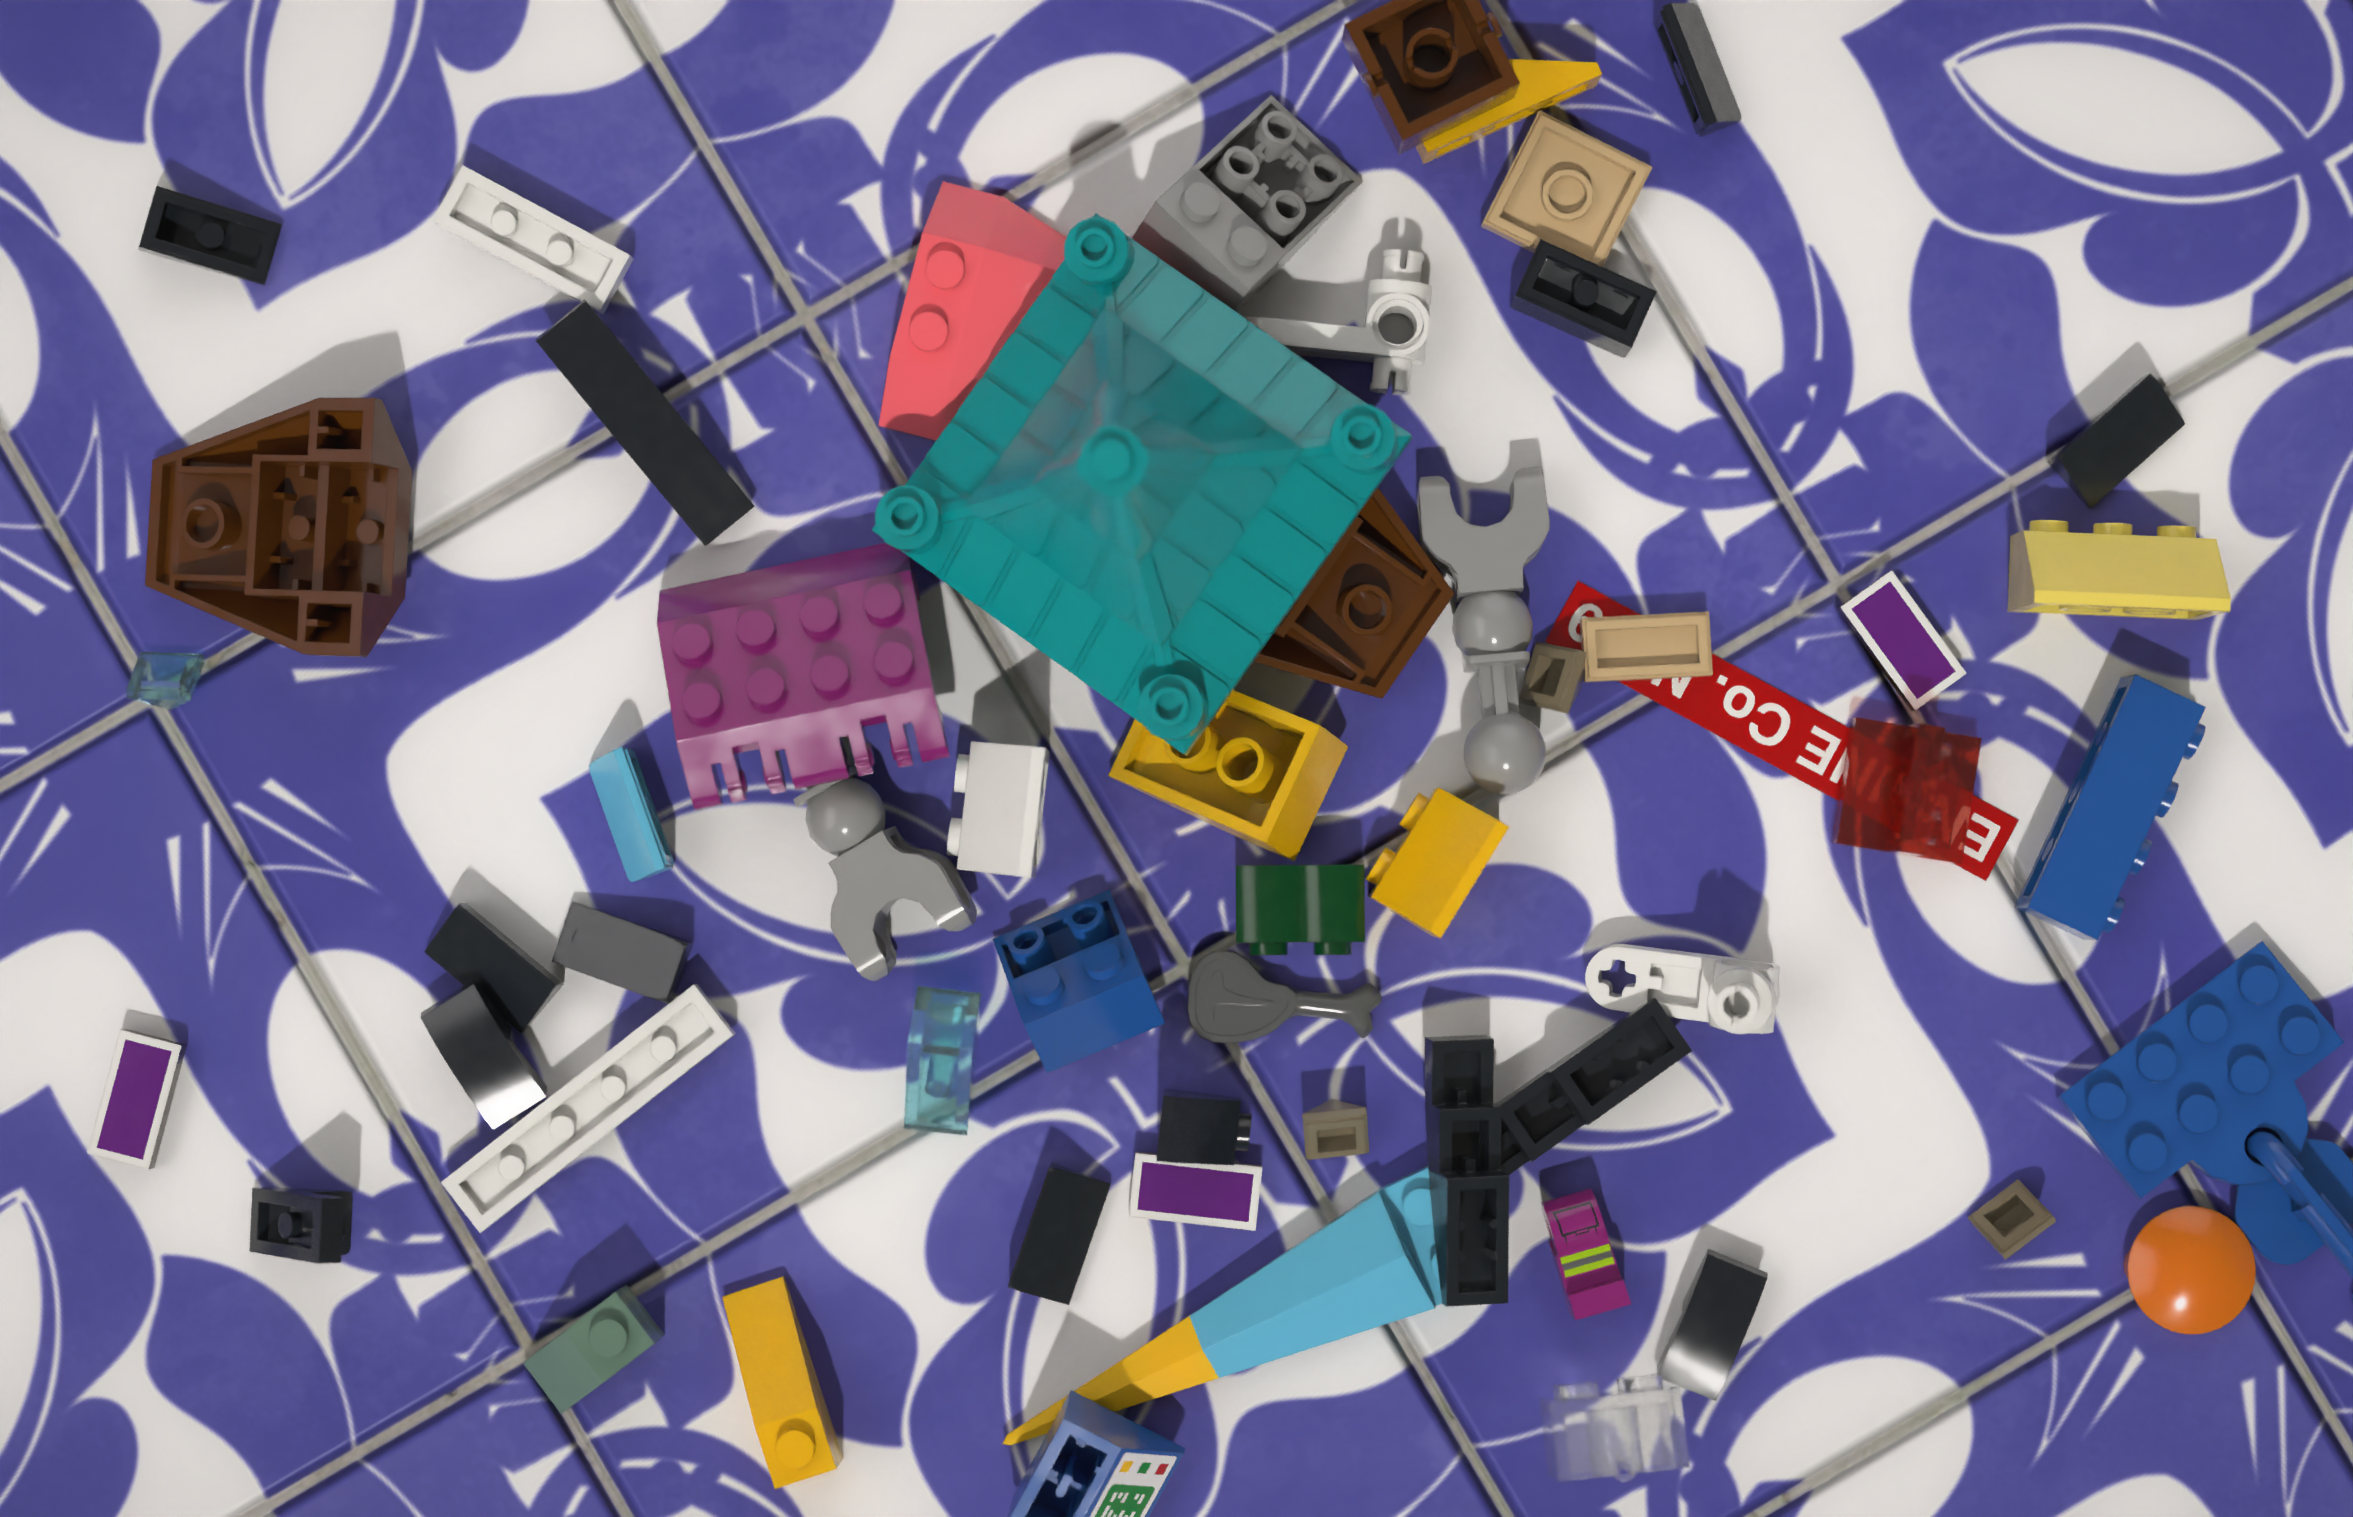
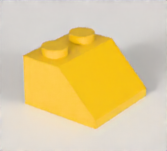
(1436, 860)

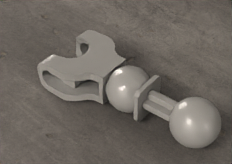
(1492, 620)
(875, 871)

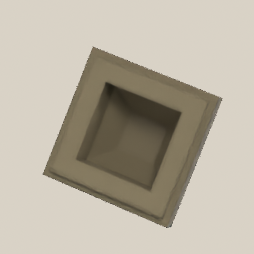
(1553, 677)
(1335, 1130)
(2011, 1219)

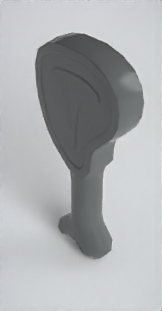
(1237, 1004)

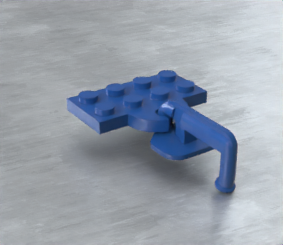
(2206, 1081)

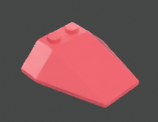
(966, 295)

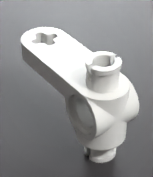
(1395, 293)
(1691, 986)

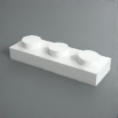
(532, 239)

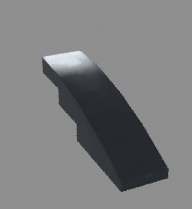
(644, 422)
(1587, 1083)
(1465, 1171)

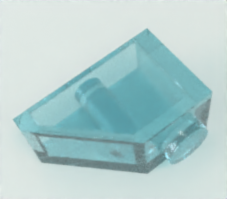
(941, 1060)

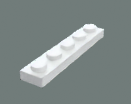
(588, 1108)

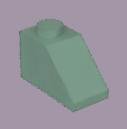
(593, 1348)

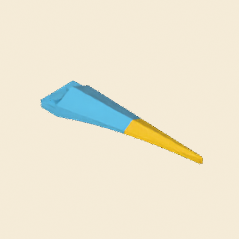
(1339, 1281)

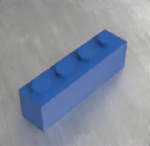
(2112, 807)

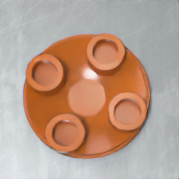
(2191, 1270)

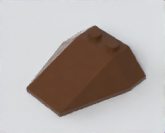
(288, 526)
(1362, 607)

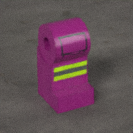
(1583, 1255)

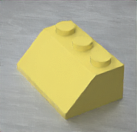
(2116, 572)

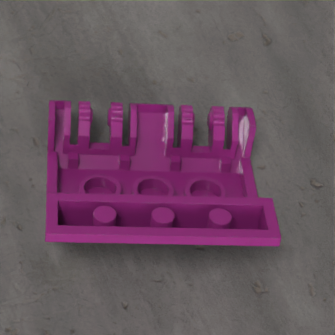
(795, 666)

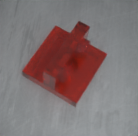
(1906, 790)

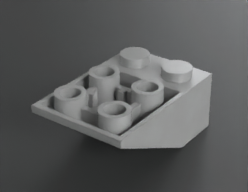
(1248, 205)

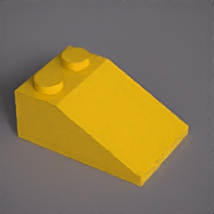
(1247, 774)

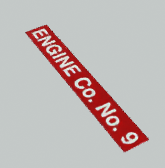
(1769, 725)

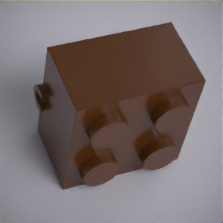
(1429, 65)

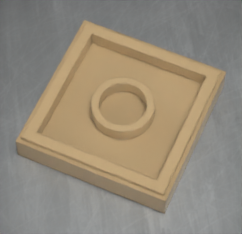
(1566, 191)

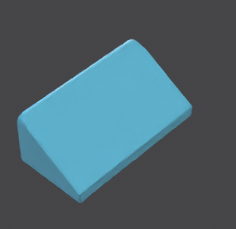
(631, 814)

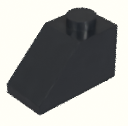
(1202, 1128)

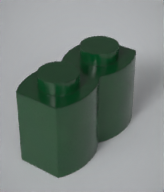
(1300, 906)

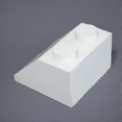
(1000, 810)

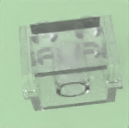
(1613, 1430)

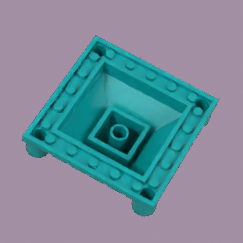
(1141, 483)

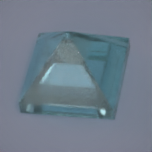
(165, 678)

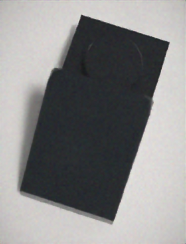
(301, 1223)

